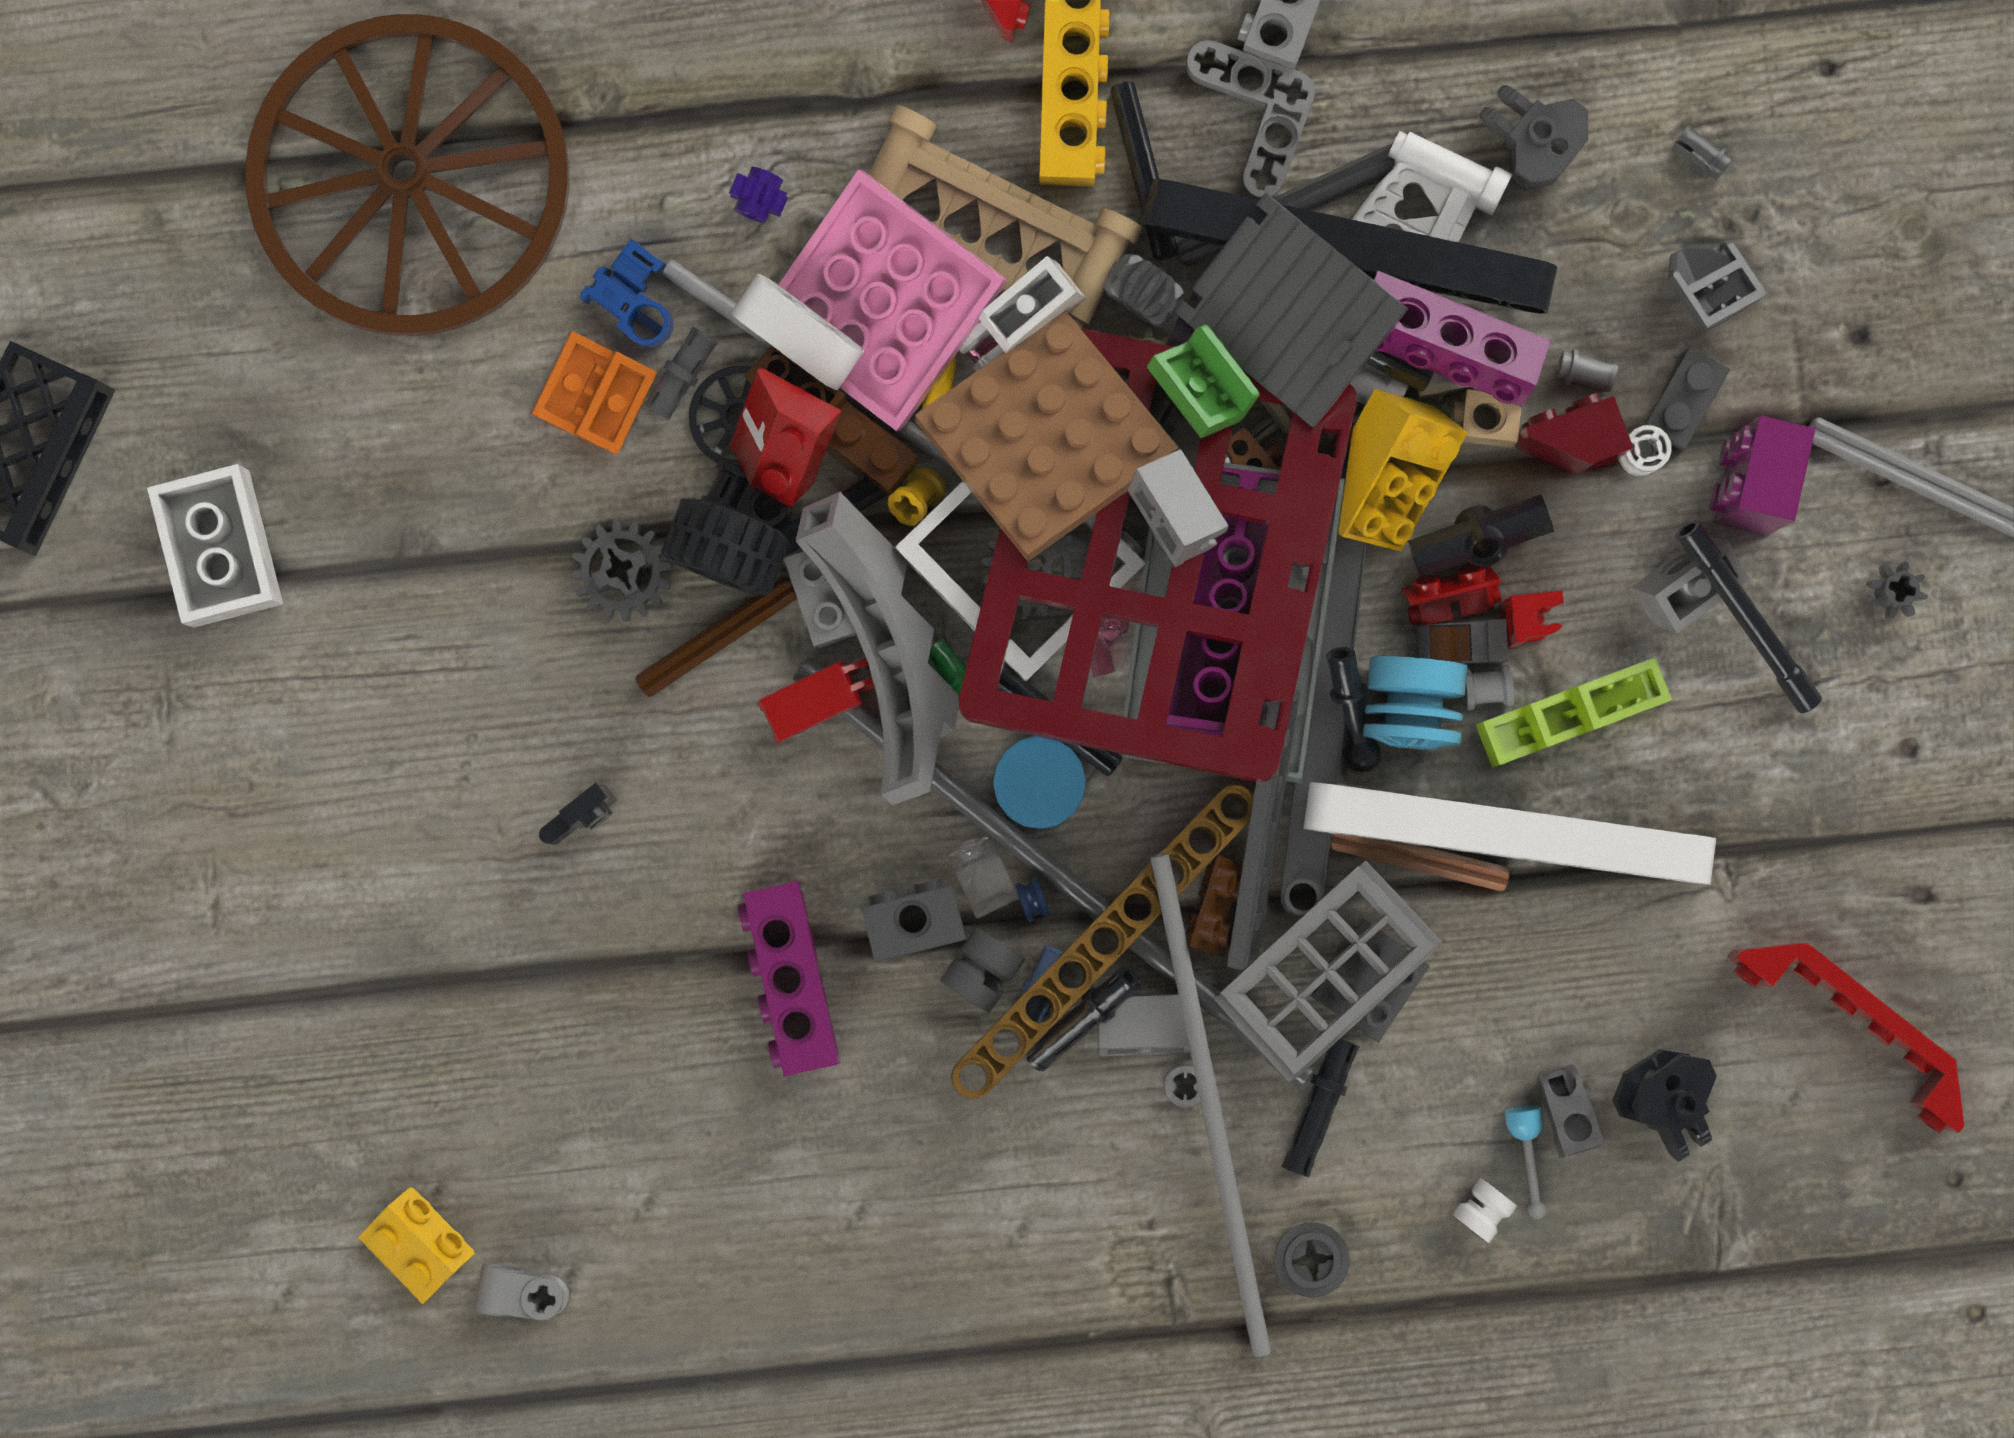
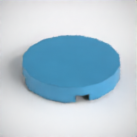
(1039, 782)

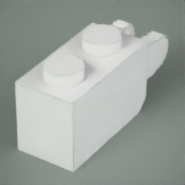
(1024, 309)

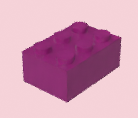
(1762, 476)

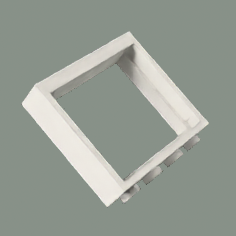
(969, 611)

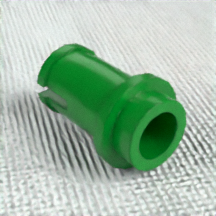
(947, 664)

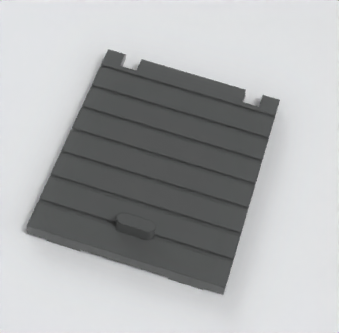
(1292, 310)

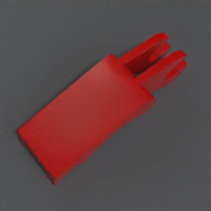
(815, 699)

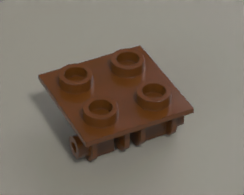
(1214, 924)

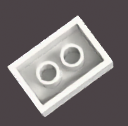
(215, 546)

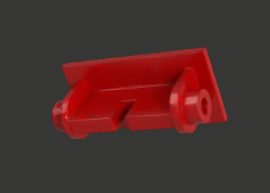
(1433, 595)

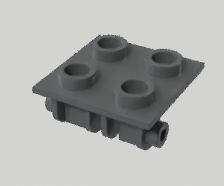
(1361, 975)

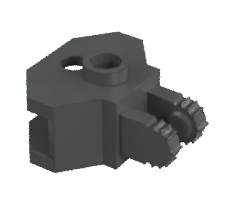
(1530, 141)

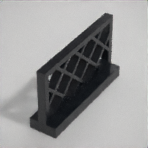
(61, 452)

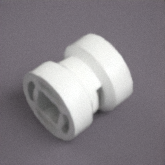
(1641, 459)
(1484, 1210)

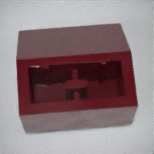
(1581, 438)

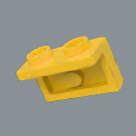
(416, 1244)

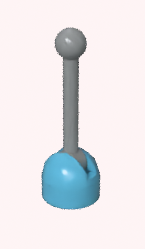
(1526, 1124)

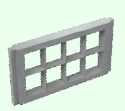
(1392, 911)

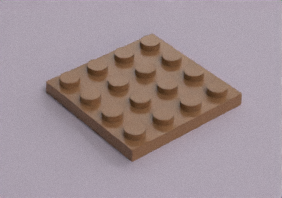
(1045, 435)

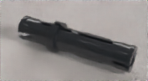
(1096, 1007)
(1320, 1106)

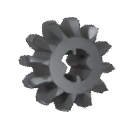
(1143, 290)

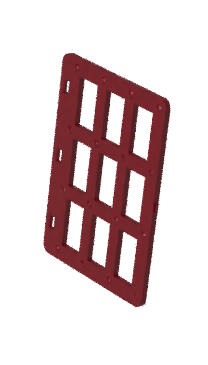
(1270, 635)

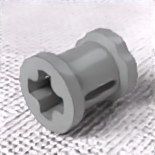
(1489, 688)

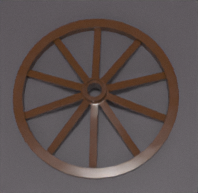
(336, 46)

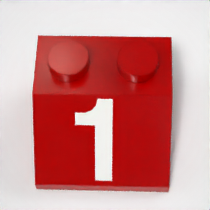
(782, 437)

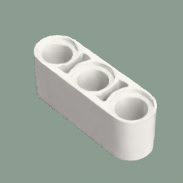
(797, 331)

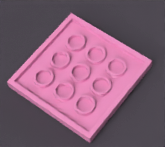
(894, 291)

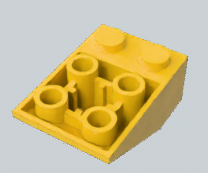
(1395, 468)

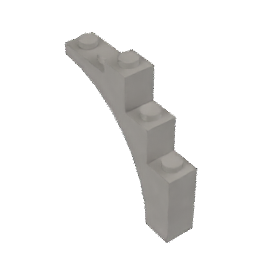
(897, 641)

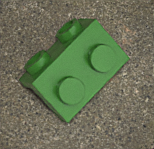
(1204, 382)

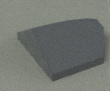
(1713, 282)

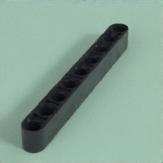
(1411, 257)

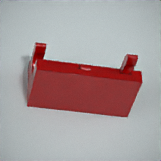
(1525, 616)

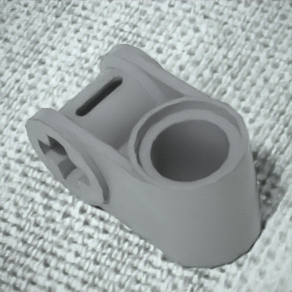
(512, 1292)

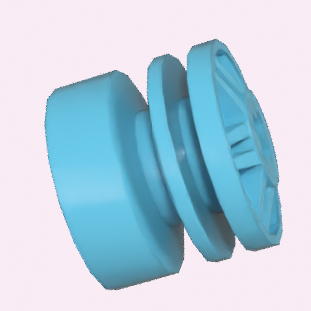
(1415, 701)

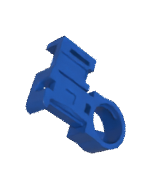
(626, 287)

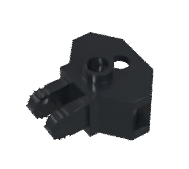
(1669, 1098)

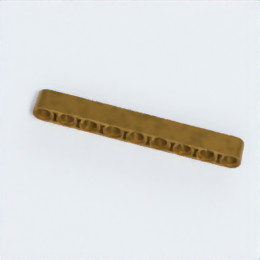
(1083, 954)

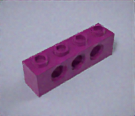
(1474, 338)
(787, 904)

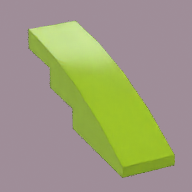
(1573, 712)

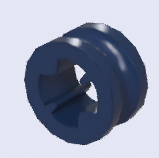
(1032, 899)

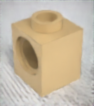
(1507, 419)

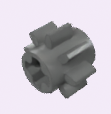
(1886, 597)

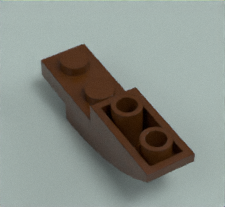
(856, 439)

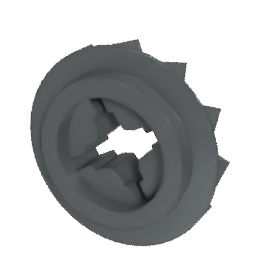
(1329, 1272)

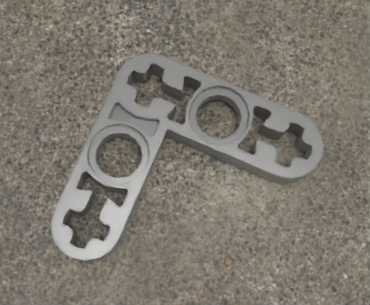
(1277, 109)

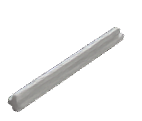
(1913, 476)

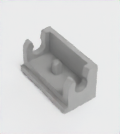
(1177, 507)
(1145, 1028)

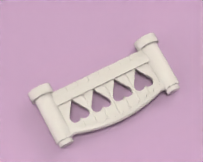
(1453, 189)

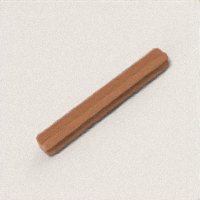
(1425, 860)

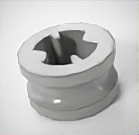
(1170, 1086)

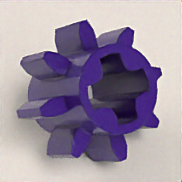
(758, 195)

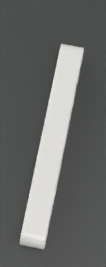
(1509, 833)

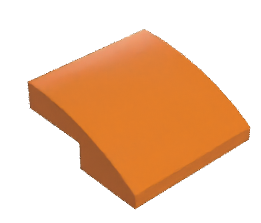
(593, 392)

